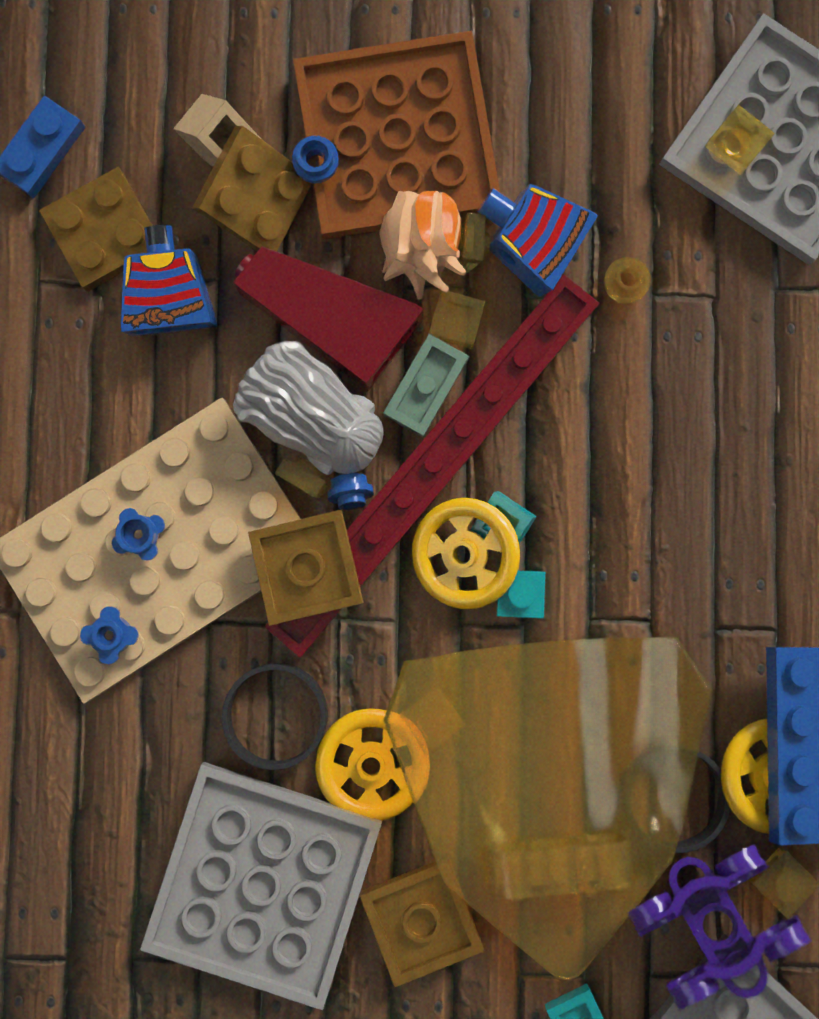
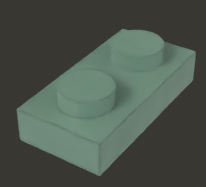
(426, 385)

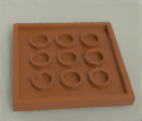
(400, 122)

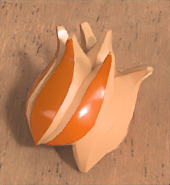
(421, 238)

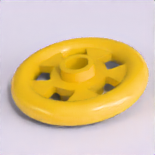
(500, 538)
(738, 762)
(332, 775)

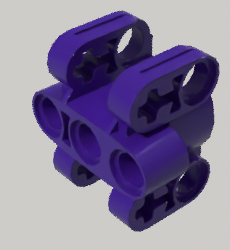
(702, 980)

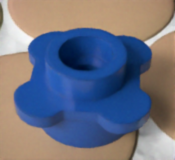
(131, 522)
(109, 621)

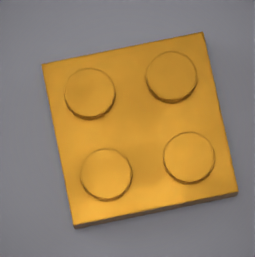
(252, 191)
(98, 227)
(305, 567)
(420, 924)

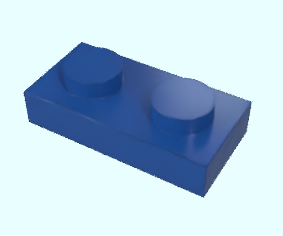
(39, 146)

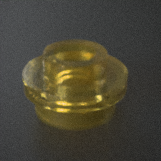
(621, 292)

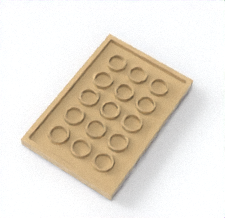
(210, 495)

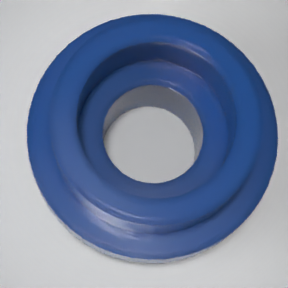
(310, 147)
(350, 491)

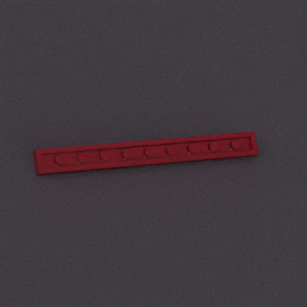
(453, 442)

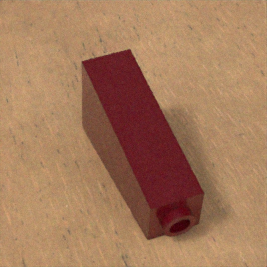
(333, 315)

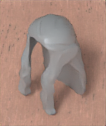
(309, 410)

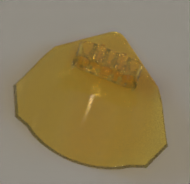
(552, 780)

